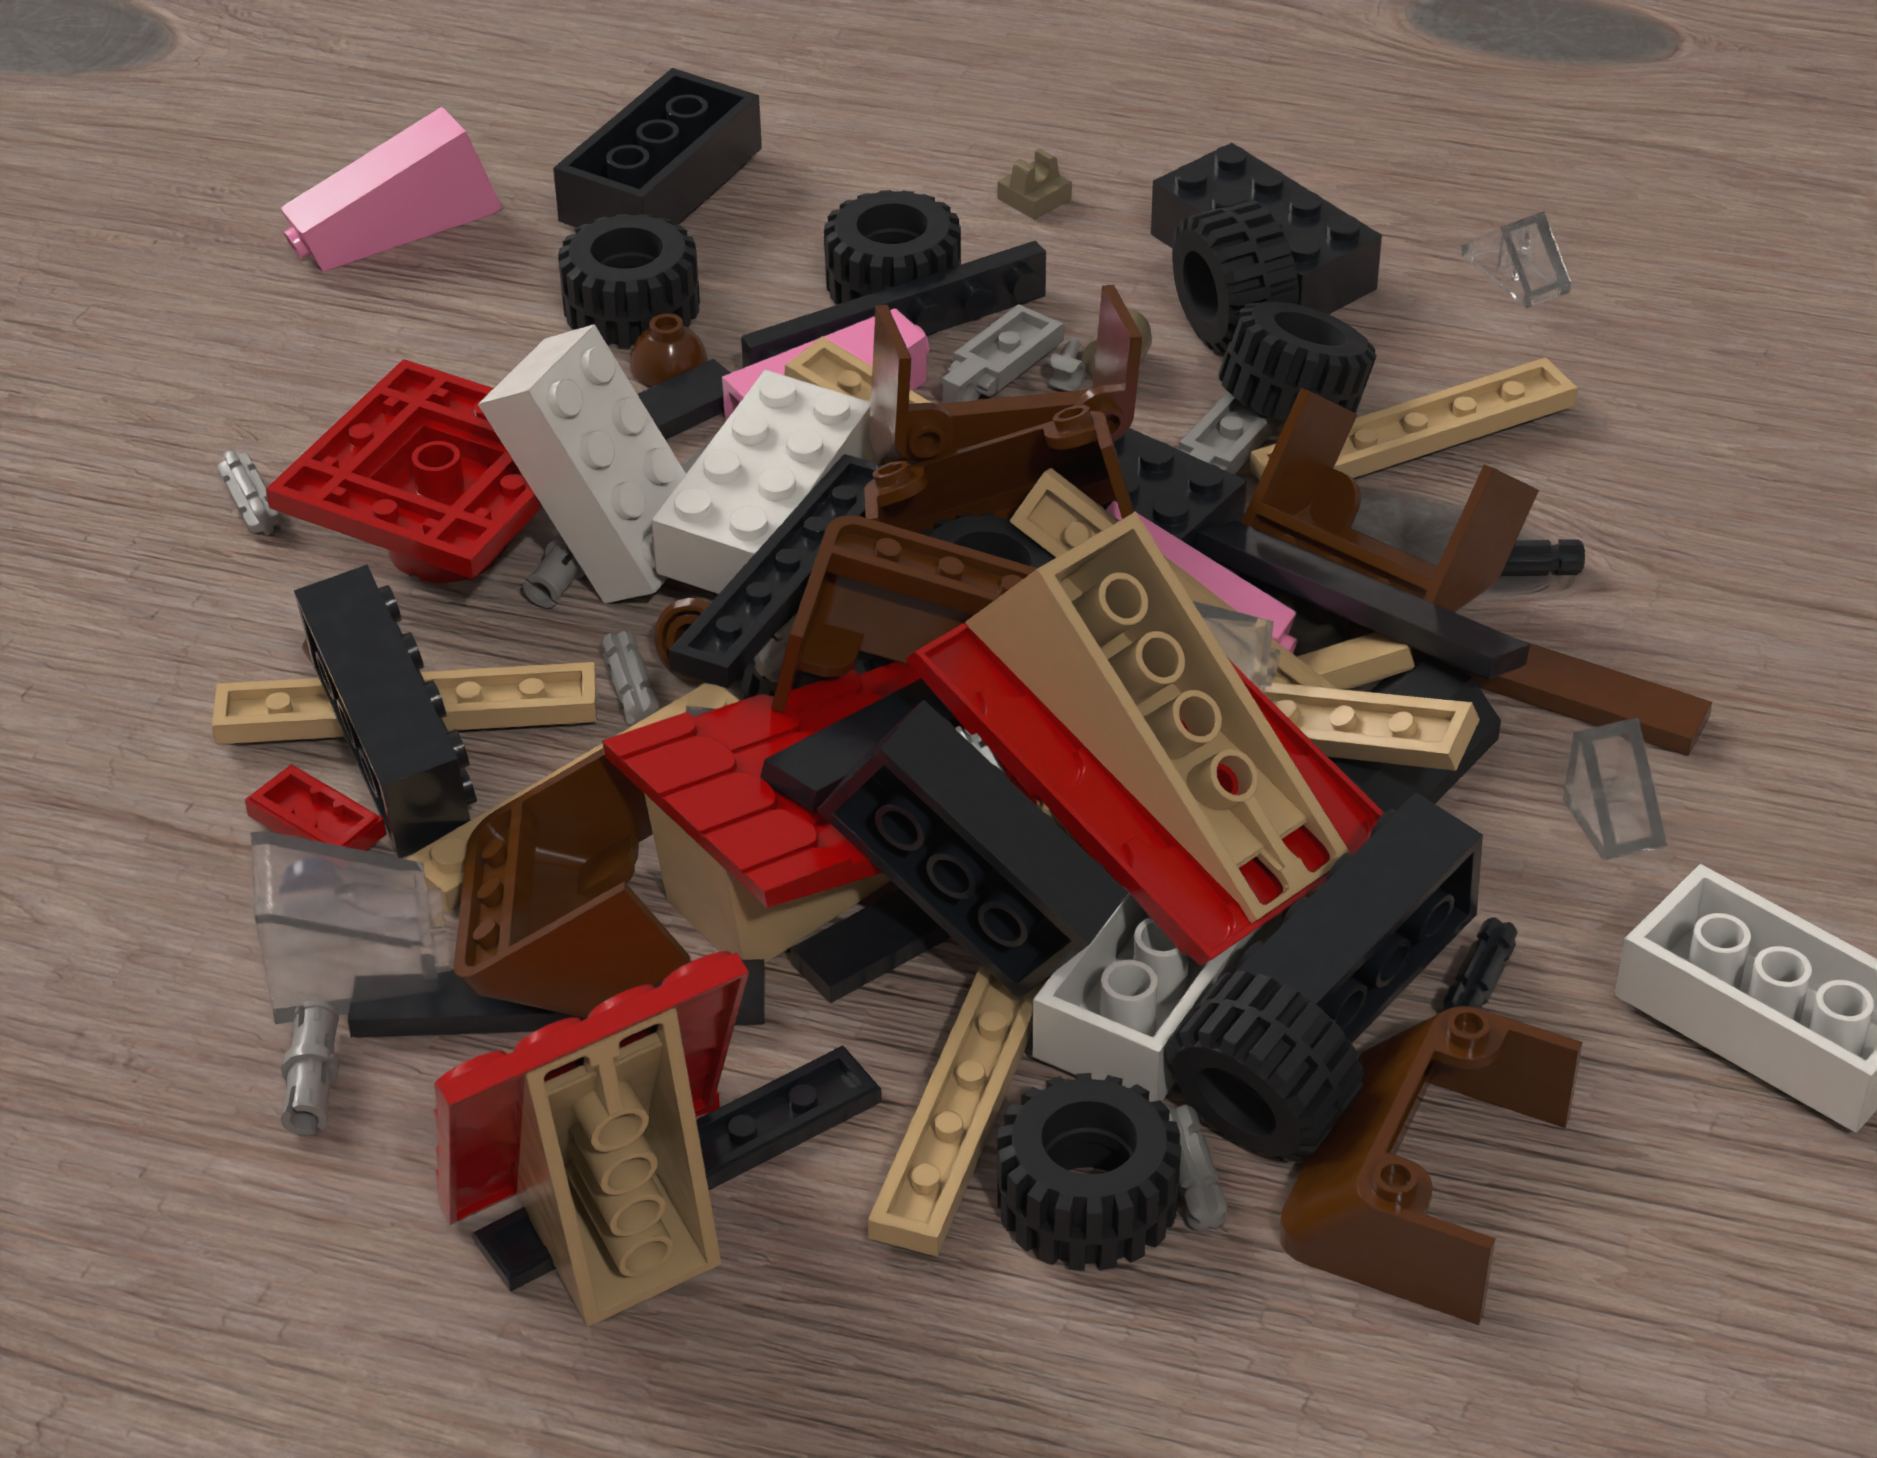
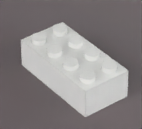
(588, 457)
(755, 476)
(1760, 992)
(1126, 999)

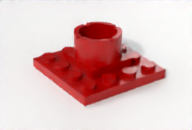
(414, 476)

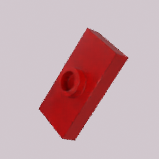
(311, 810)

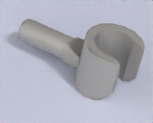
(1068, 371)

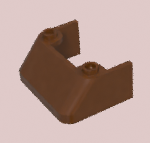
(930, 429)
(1001, 473)
(1316, 505)
(885, 596)
(531, 888)
(1366, 1208)

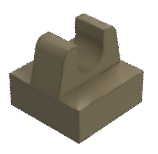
(1035, 186)

